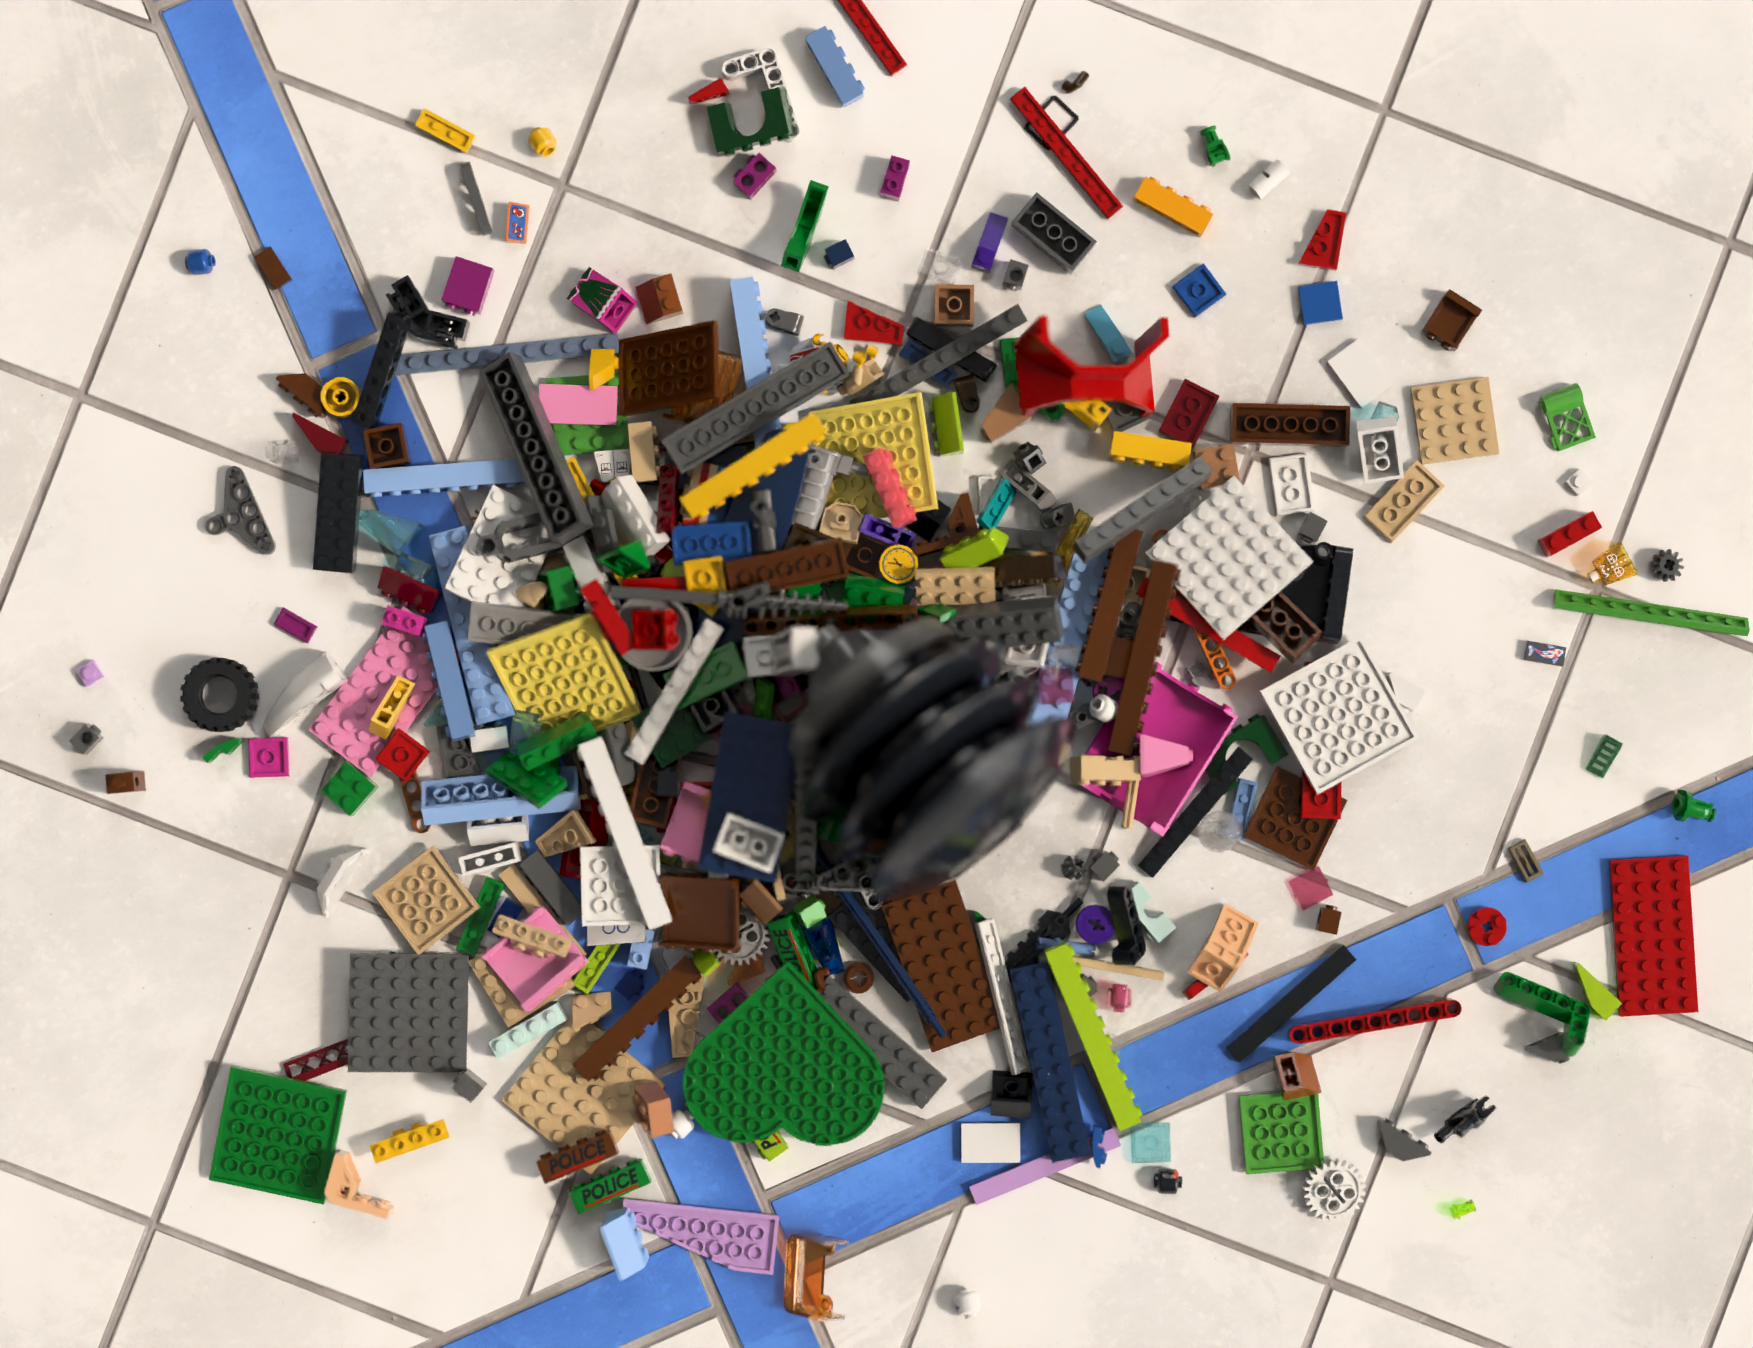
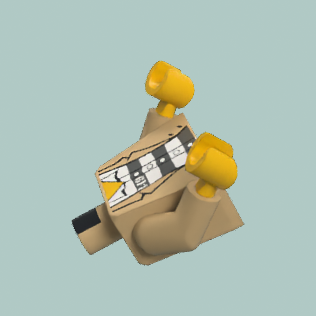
(863, 372)

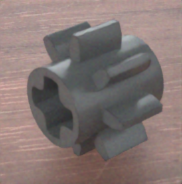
(1073, 868)

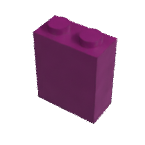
(467, 286)

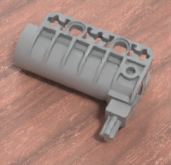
(818, 480)

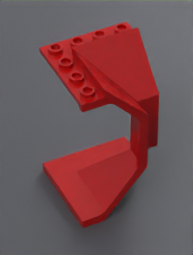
(1053, 378)

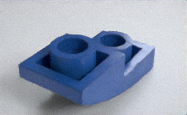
(1098, 1154)

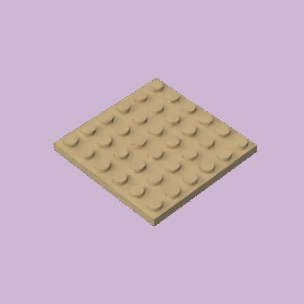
(567, 1106)

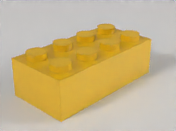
(1149, 450)

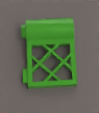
(1559, 402)

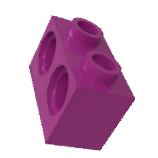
(895, 178)
(759, 179)
(726, 1001)

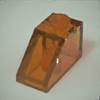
(746, 971)

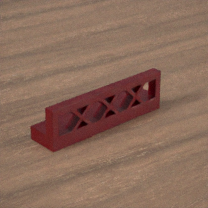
(321, 1069)

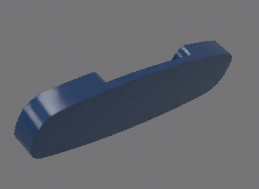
(786, 490)

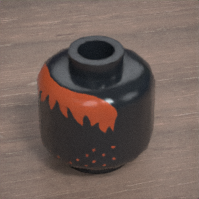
(1167, 1181)

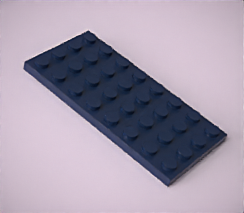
(752, 783)

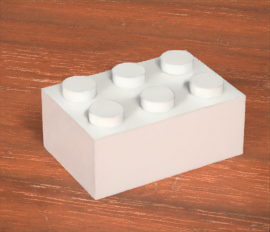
(1380, 449)
(748, 842)

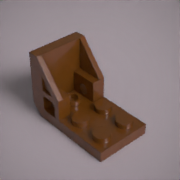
(961, 517)

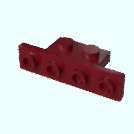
(667, 499)

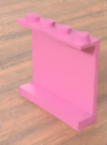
(686, 825)
(532, 977)

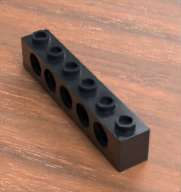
(382, 369)

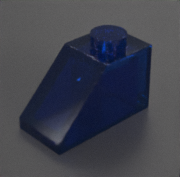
(509, 909)

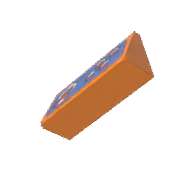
(517, 223)

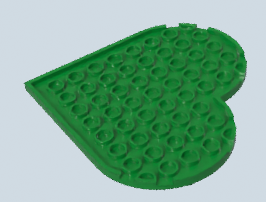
(785, 1066)

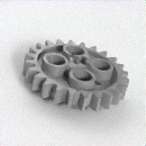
(748, 949)

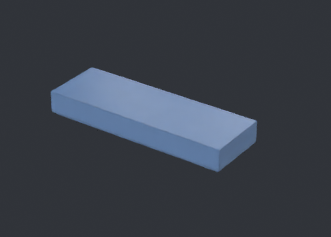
(1244, 801)

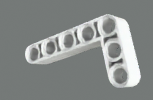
(767, 68)

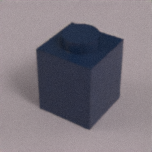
(838, 254)

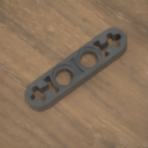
(476, 198)

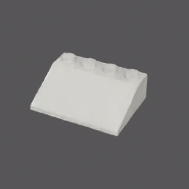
(633, 515)

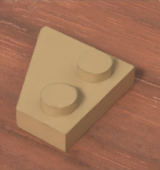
(590, 1008)

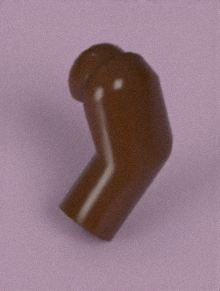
(819, 976)

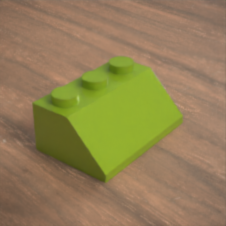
(946, 424)
(975, 550)

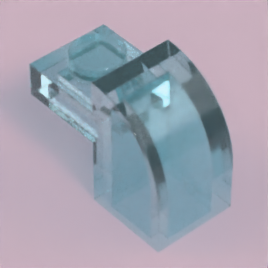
(417, 570)

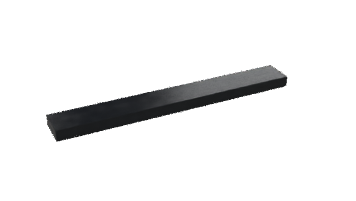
(1291, 1003)

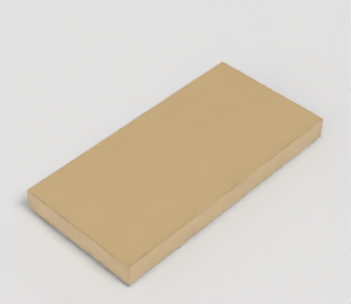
(1403, 501)

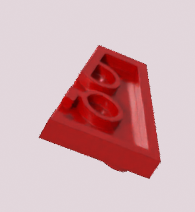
(1326, 242)
(870, 327)

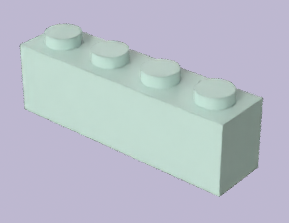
(528, 1030)

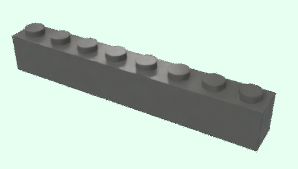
(1142, 509)

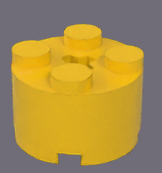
(336, 388)

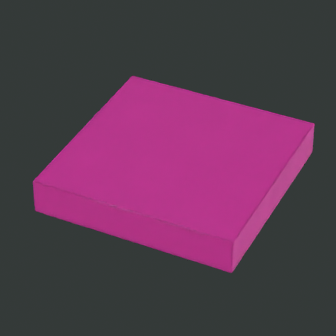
(268, 757)

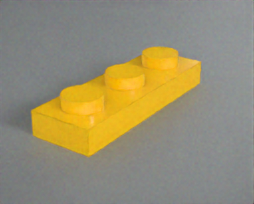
(445, 130)

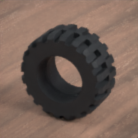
(193, 694)

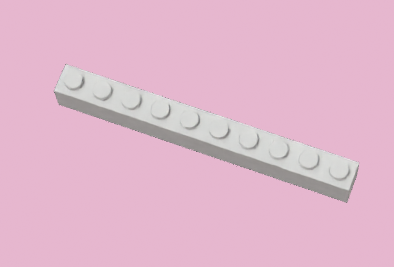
(625, 833)

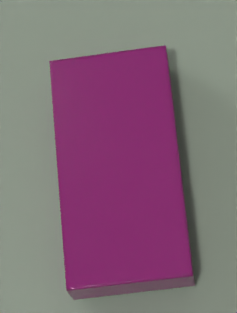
(295, 625)

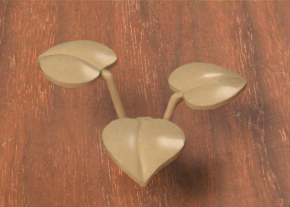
(534, 593)

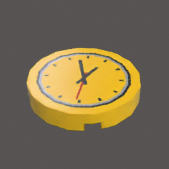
(898, 564)

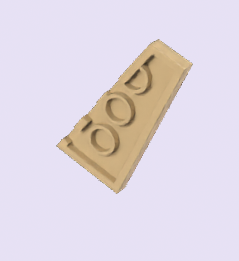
(684, 1019)

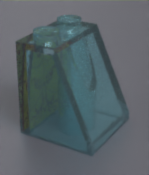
(391, 529)

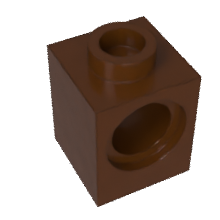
(1328, 919)

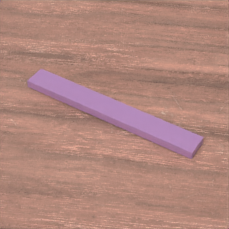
(1033, 1171)

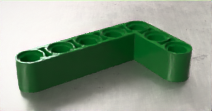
(1550, 1003)

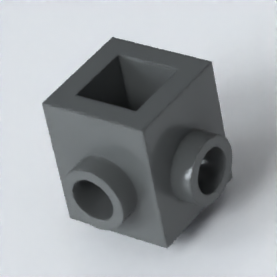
(1029, 457)

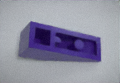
(989, 242)
(885, 532)

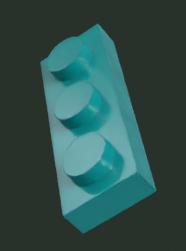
(996, 504)

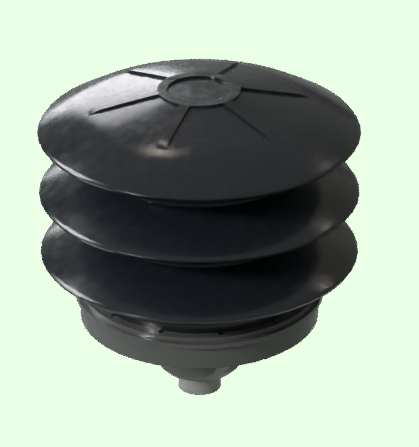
(924, 751)

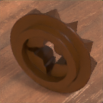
(852, 985)

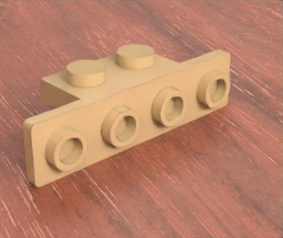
(531, 938)

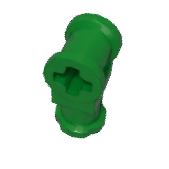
(1215, 148)

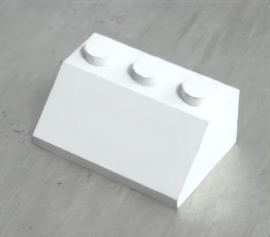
(498, 830)

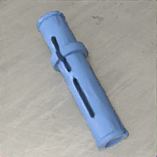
(1079, 948)

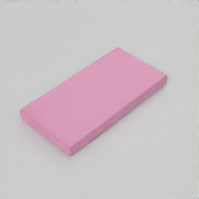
(579, 404)

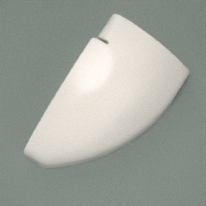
(303, 691)

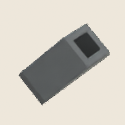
(1400, 1143)

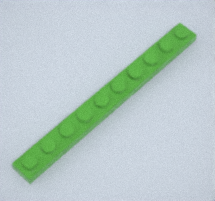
(1651, 612)

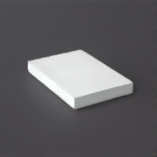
(1359, 373)
(1291, 484)
(990, 1142)

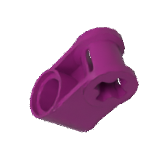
(1110, 684)

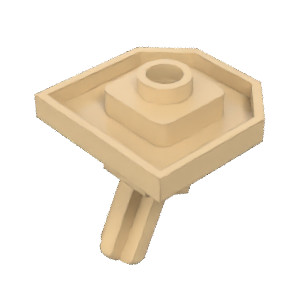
(842, 521)

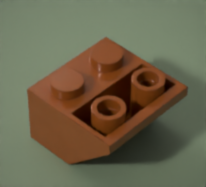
(1296, 1075)

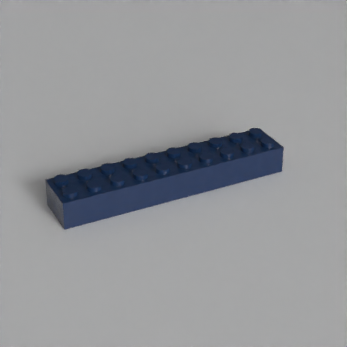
(1049, 1061)

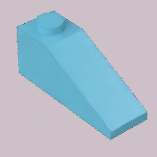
(1108, 334)

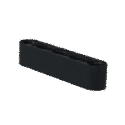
(936, 339)

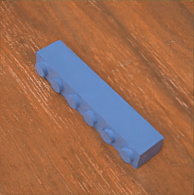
(449, 679)

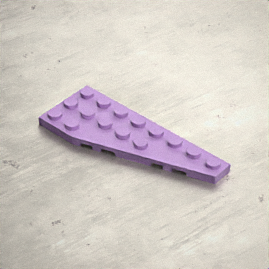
(728, 1237)

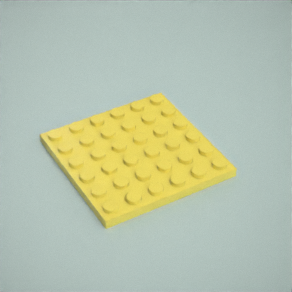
(885, 423)
(565, 674)

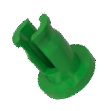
(1685, 806)

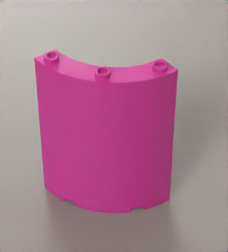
(1177, 716)

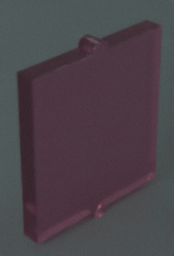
(1057, 692)
(1310, 888)

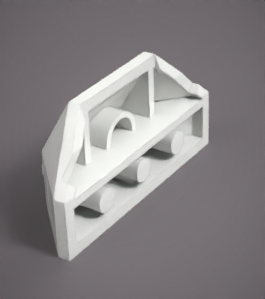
(337, 878)

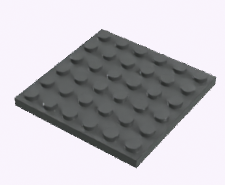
(408, 1012)

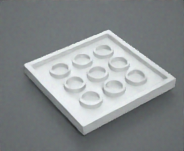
(605, 887)

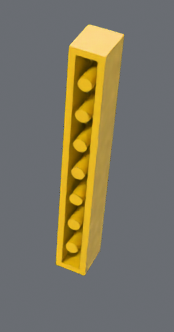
(753, 466)

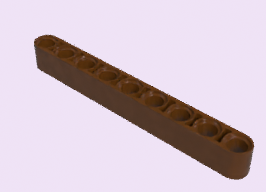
(840, 623)

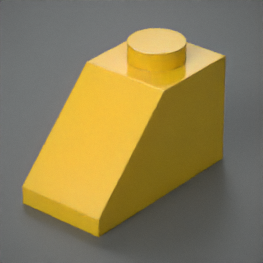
(602, 367)

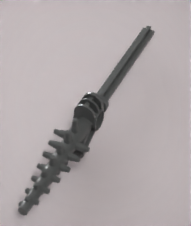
(754, 597)

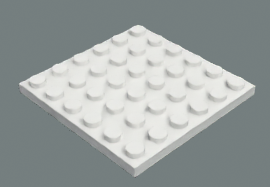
(1230, 557)
(1339, 715)

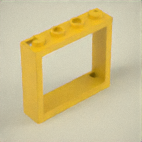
(1088, 412)

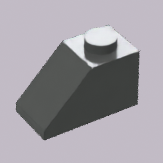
(1549, 1048)

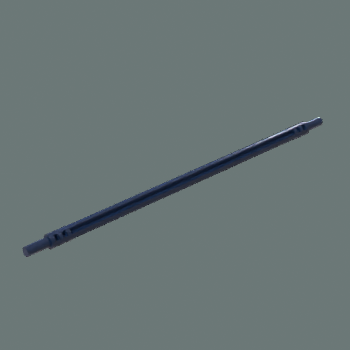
(883, 949)

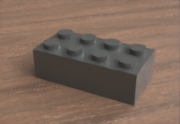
(1053, 233)

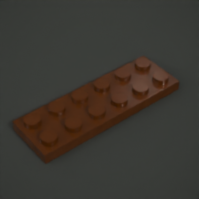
(790, 566)

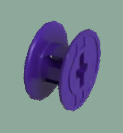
(1085, 929)

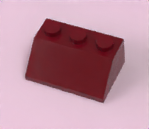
(408, 590)

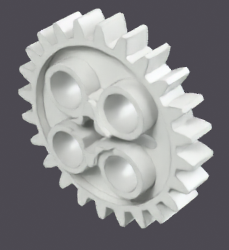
(1348, 1178)

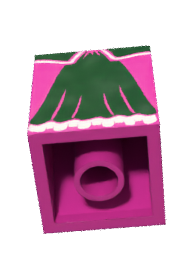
(602, 300)

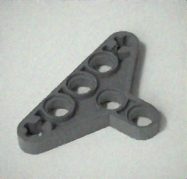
(238, 505)
(851, 880)

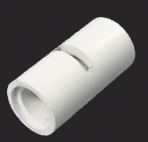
(1268, 179)

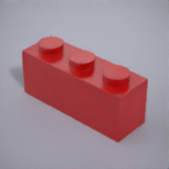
(1569, 534)

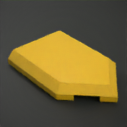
(705, 576)

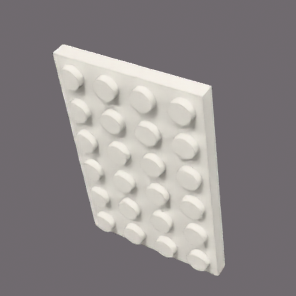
(491, 578)

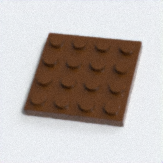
(1279, 822)

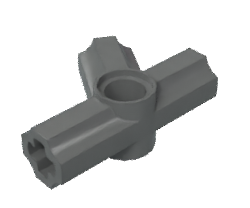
(764, 519)

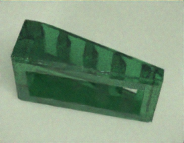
(1617, 746)

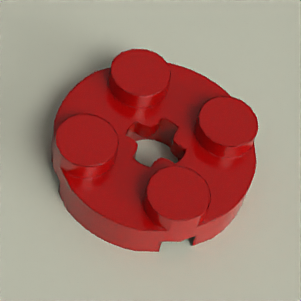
(1476, 931)

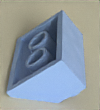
(624, 1242)

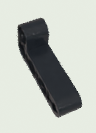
(1127, 926)

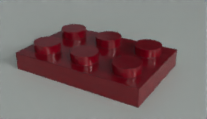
(1188, 413)

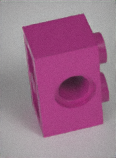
(404, 621)

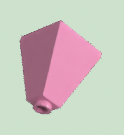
(1161, 756)

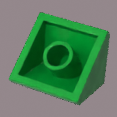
(626, 560)

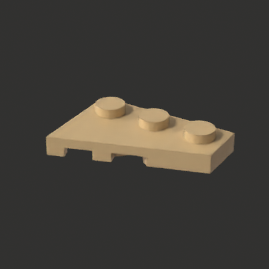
(565, 835)

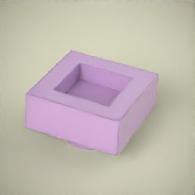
(90, 673)

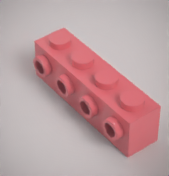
(889, 487)

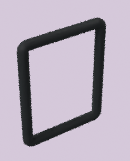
(1044, 107)

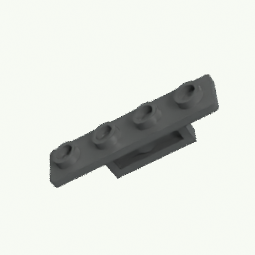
(603, 529)

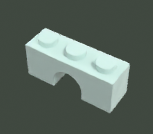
(1156, 927)

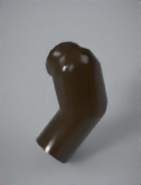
(1076, 84)

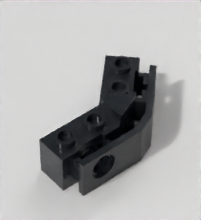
(427, 319)

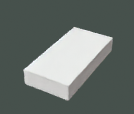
(985, 487)

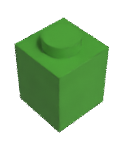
(810, 911)

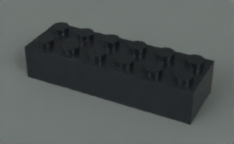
(338, 512)

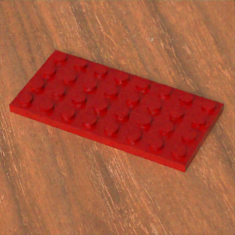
(1653, 936)

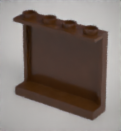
(701, 912)

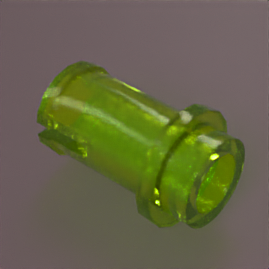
(1462, 1209)

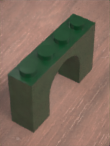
(777, 124)
(1257, 731)

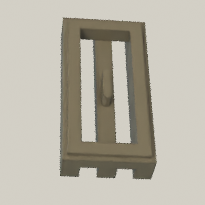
(1517, 846)

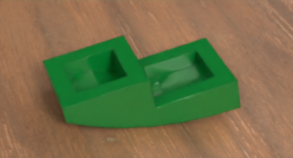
(227, 747)

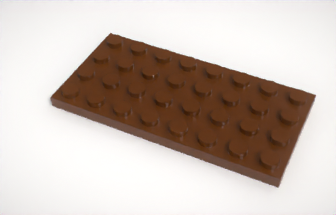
(943, 963)

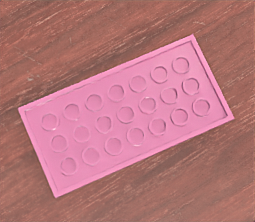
(348, 714)

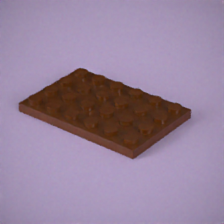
(669, 368)

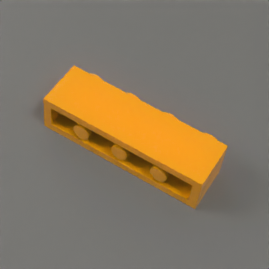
(1173, 206)

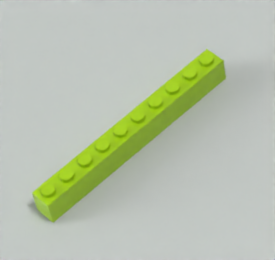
(1092, 1035)

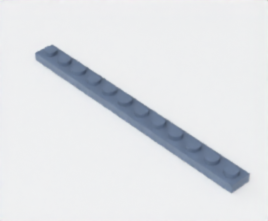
(483, 356)

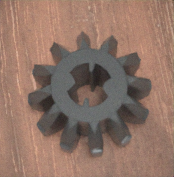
(1672, 570)

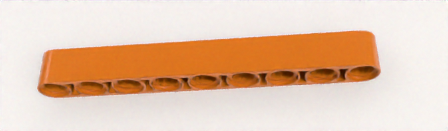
(1210, 656)

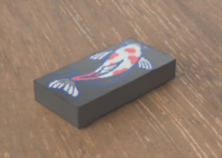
(1544, 653)

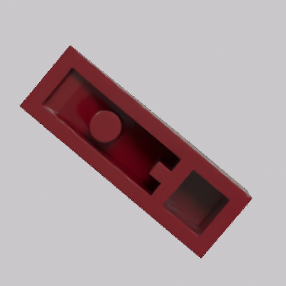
(320, 437)

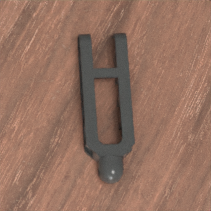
(493, 544)

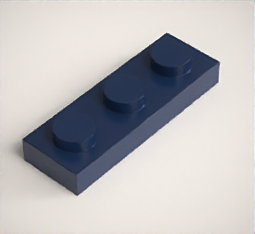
(914, 352)

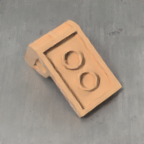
(1224, 948)
(346, 1175)

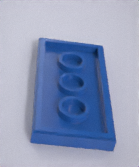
(723, 539)

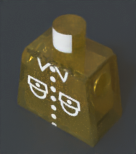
(1612, 565)

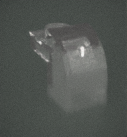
(1061, 655)

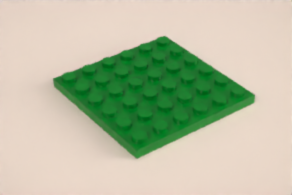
(277, 1134)

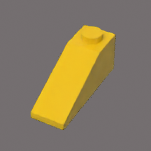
(391, 707)

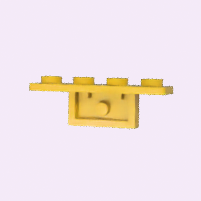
(406, 1141)

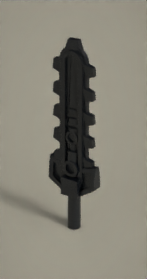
(1051, 925)

